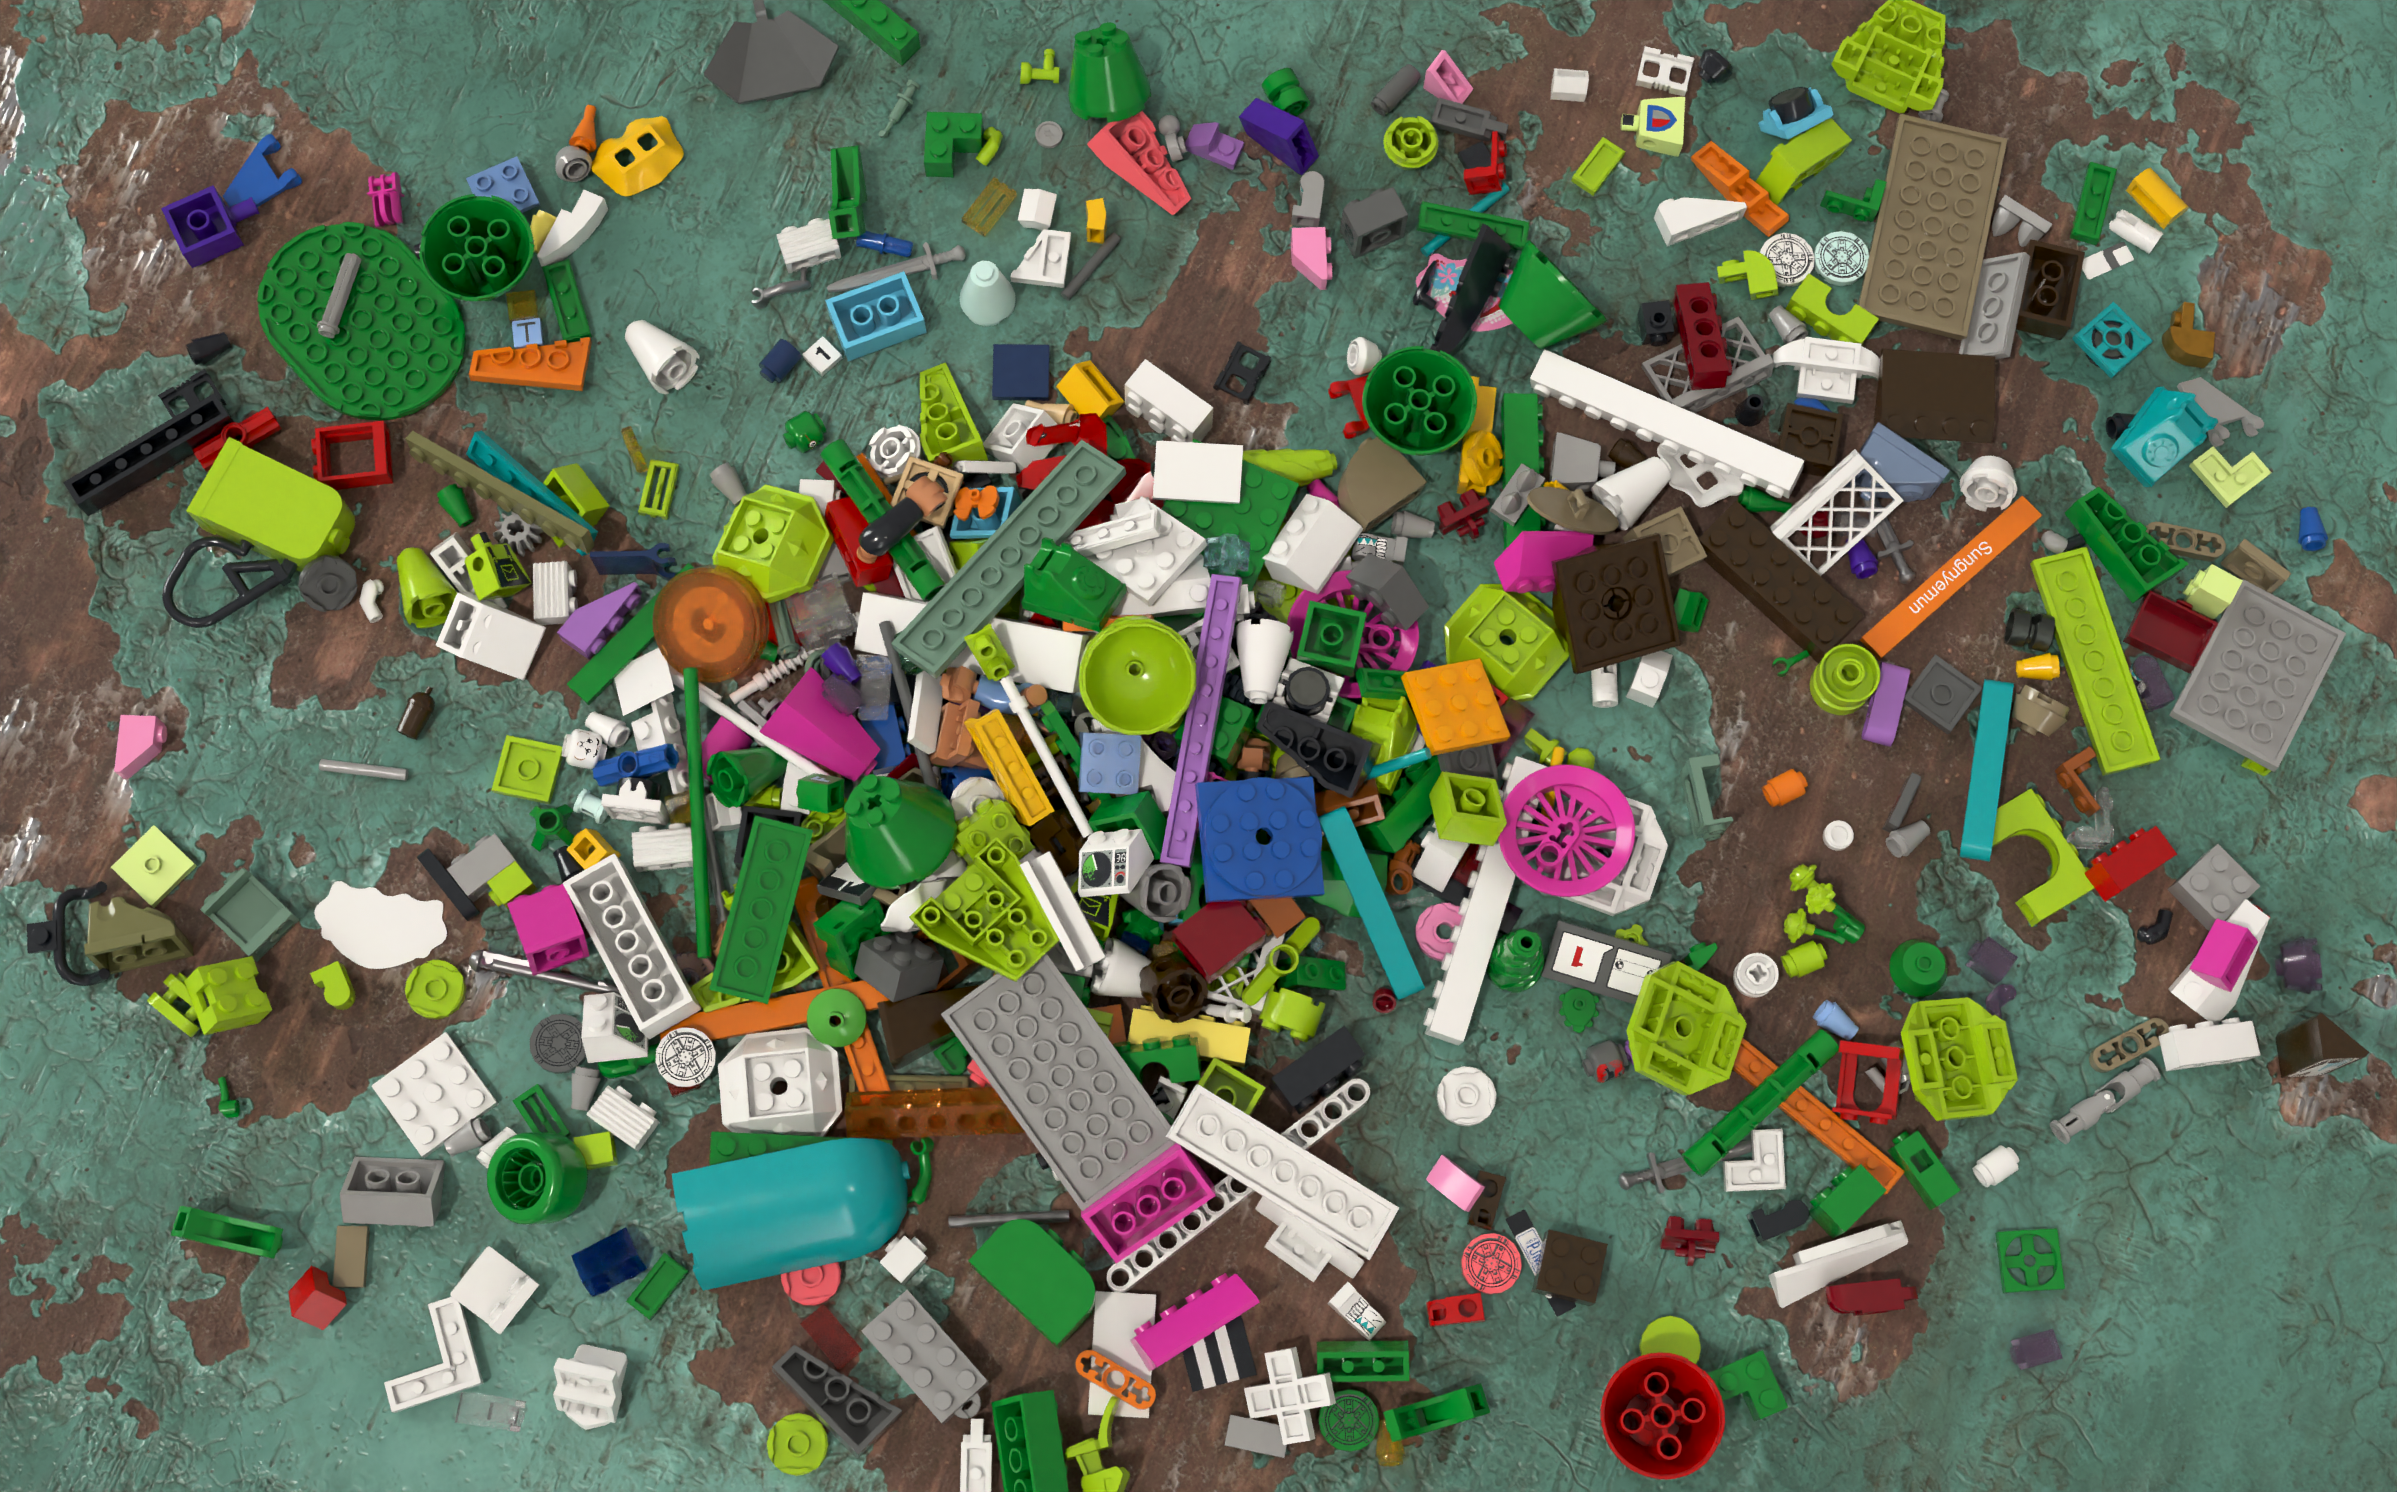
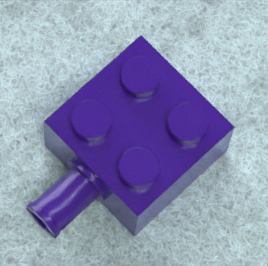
(206, 225)

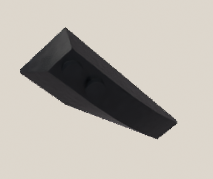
(1474, 290)

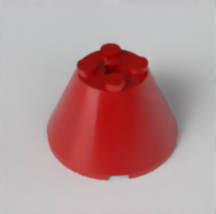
(1688, 1412)

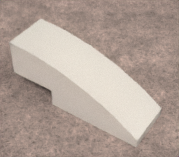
(573, 228)

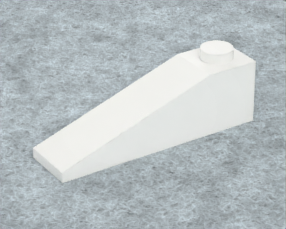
(1184, 596)
(2206, 998)

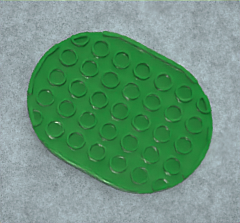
(396, 334)

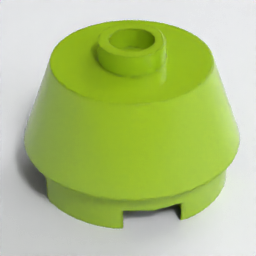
(1410, 142)

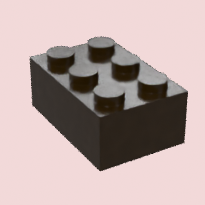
(2049, 289)

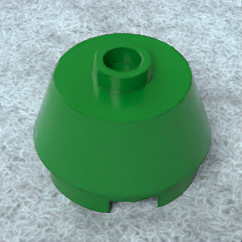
(1918, 968)

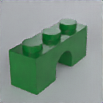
(1178, 1055)

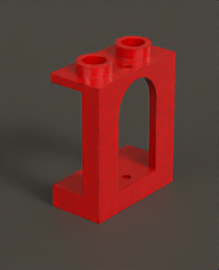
(1845, 1095)

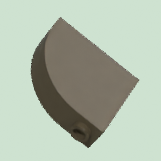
(1377, 484)

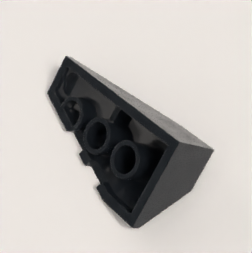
(1326, 751)

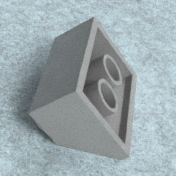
(392, 1191)

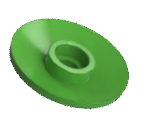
(838, 1003)

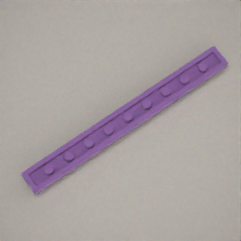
(1201, 719)

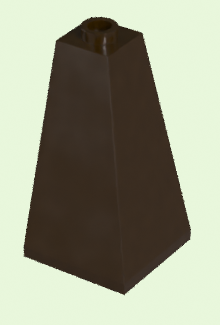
(916, 1024)

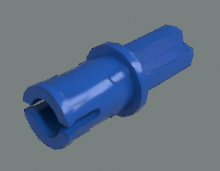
(885, 244)

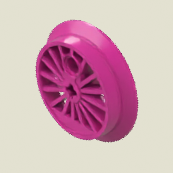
(1337, 587)
(1593, 794)

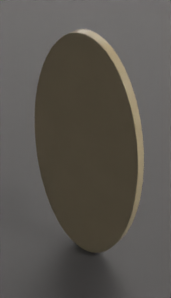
(1572, 510)

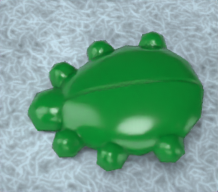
(1578, 1008)

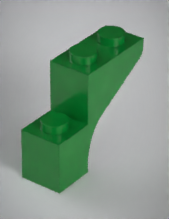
(847, 193)
(227, 1232)

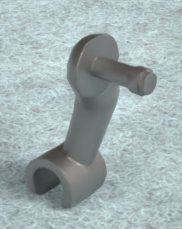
(781, 288)

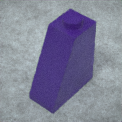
(1280, 134)

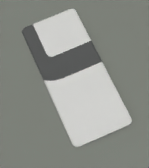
(2106, 260)

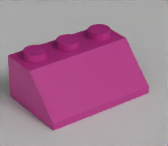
(1528, 559)

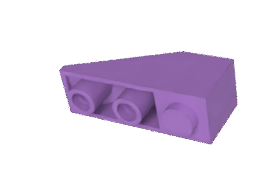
(594, 622)

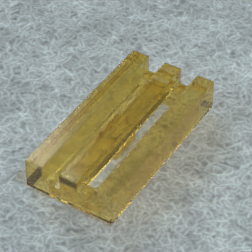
(1001, 189)
(634, 449)

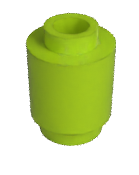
(1804, 959)

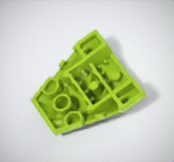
(1895, 57)

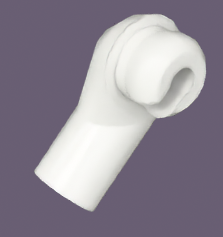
(368, 597)

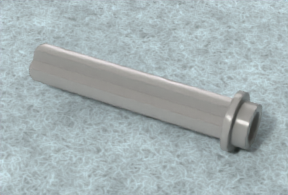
(329, 325)

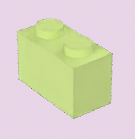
(2211, 591)

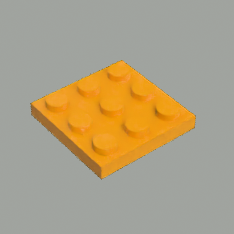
(1455, 706)

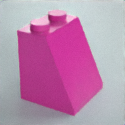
(548, 929)

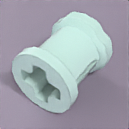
(590, 806)

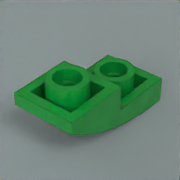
(1699, 955)

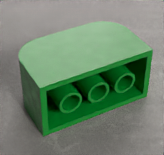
(1038, 1278)

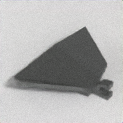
(770, 58)

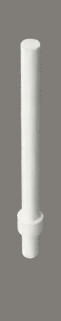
(1019, 705)

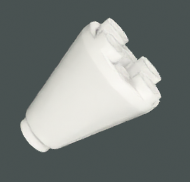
(1119, 971)

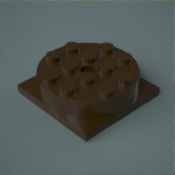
(1642, 606)

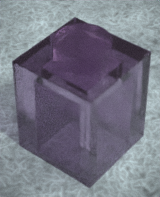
(1990, 960)
(2035, 1349)

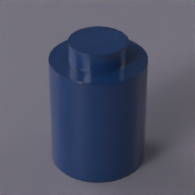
(779, 361)

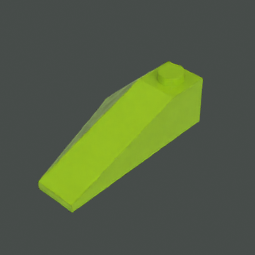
(946, 420)
(794, 966)

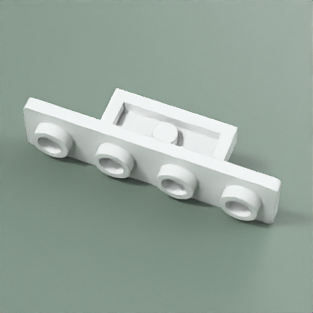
(664, 728)
(1304, 1245)

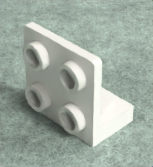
(494, 1289)

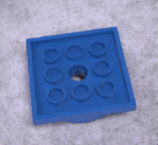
(1234, 860)

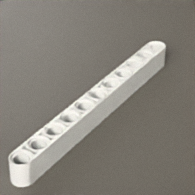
(1230, 1198)

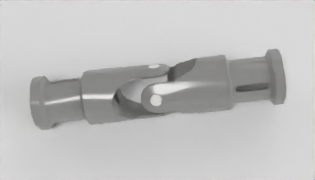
(2089, 1111)

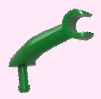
(920, 1191)

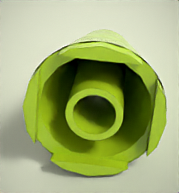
(424, 589)

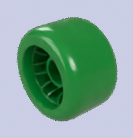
(537, 1178)

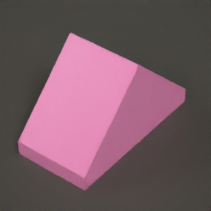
(1446, 80)

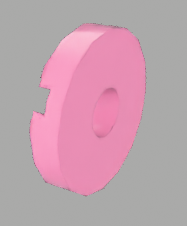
(1426, 927)

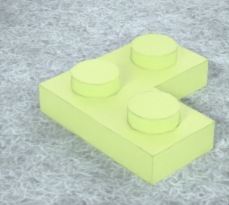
(2226, 481)

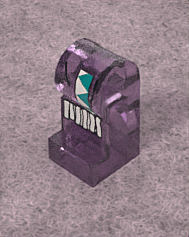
(2150, 684)

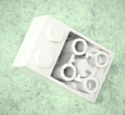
(490, 635)

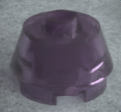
(2299, 965)

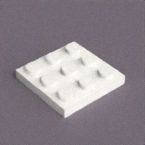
(1152, 563)
(434, 1094)

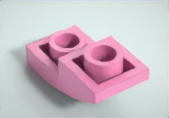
(1455, 1183)

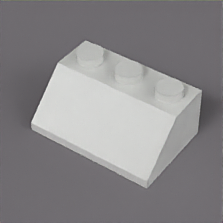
(1311, 544)

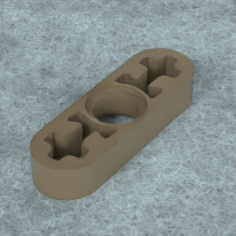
(2193, 535)
(2121, 1053)

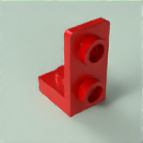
(1489, 178)

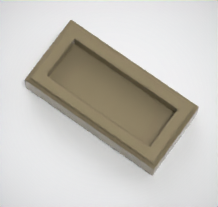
(351, 1256)

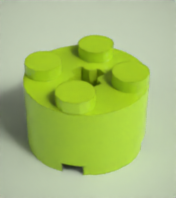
(1291, 1012)

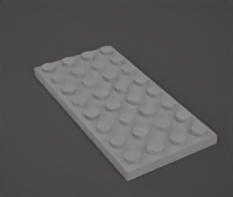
(1061, 1079)

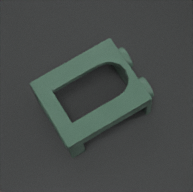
(1693, 782)

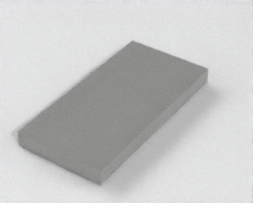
(1996, 306)

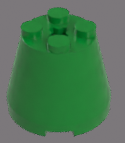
(1106, 75)

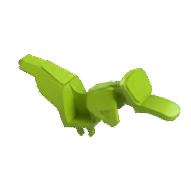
(1087, 1453)

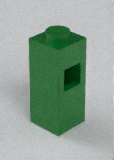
(1923, 1169)

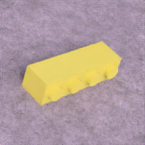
(1215, 1039)

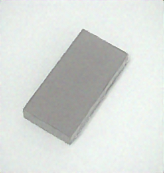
(1255, 1436)

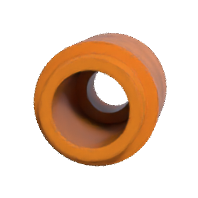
(1784, 788)

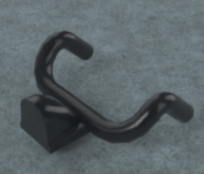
(51, 936)

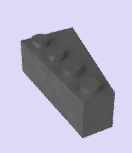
(839, 1403)

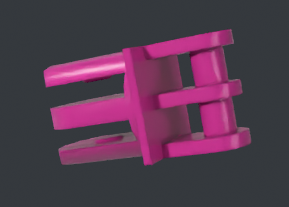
(386, 201)

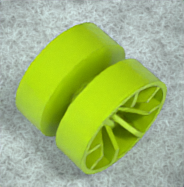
(1844, 679)

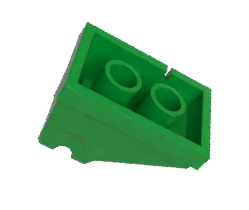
(1070, 587)

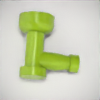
(1048, 72)

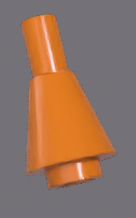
(584, 135)

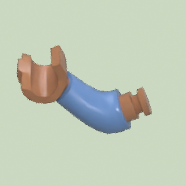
(961, 683)

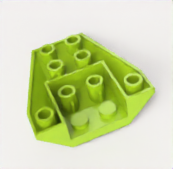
(990, 915)

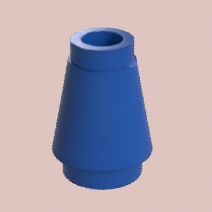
(2311, 530)

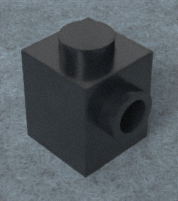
(1655, 323)

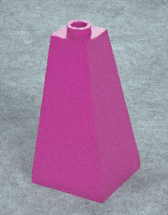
(820, 732)

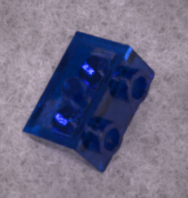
(608, 1262)

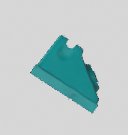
(2162, 434)

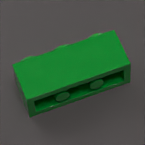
(1364, 1360)

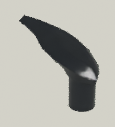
(1420, 295)

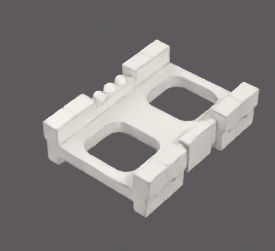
(1666, 63)

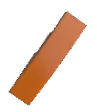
(1736, 185)

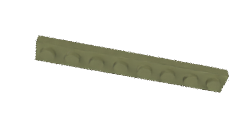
(506, 496)

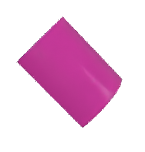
(723, 737)
(2224, 954)

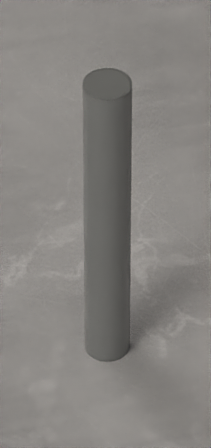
(1090, 266)

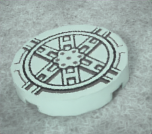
(1841, 258)

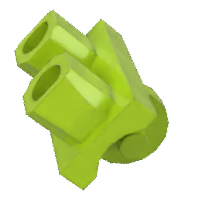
(990, 653)

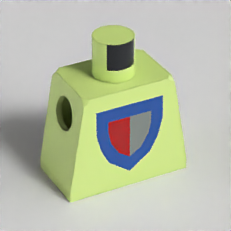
(1658, 125)

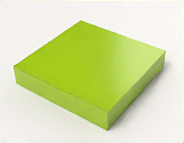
(527, 769)

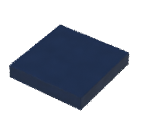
(1021, 372)

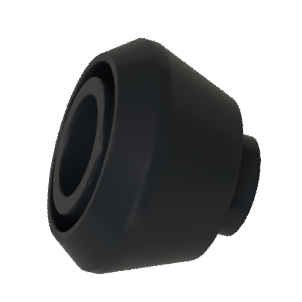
(1714, 67)

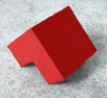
(315, 1300)

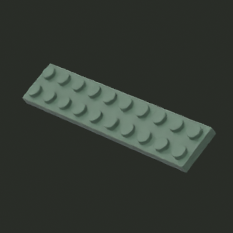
(998, 566)

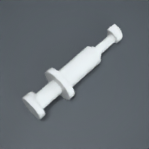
(1228, 1012)

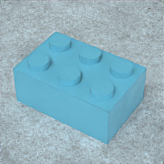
(876, 316)

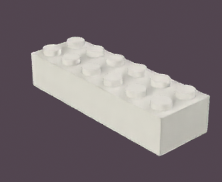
(631, 946)

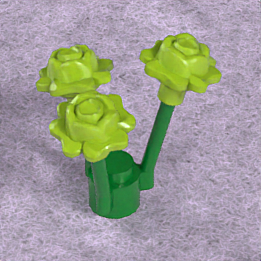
(1818, 899)

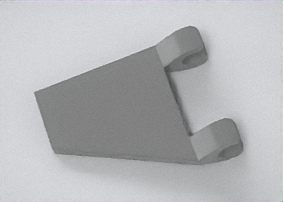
(2221, 407)

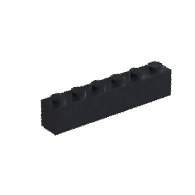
(148, 455)

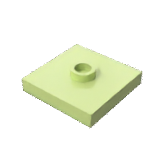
(153, 866)

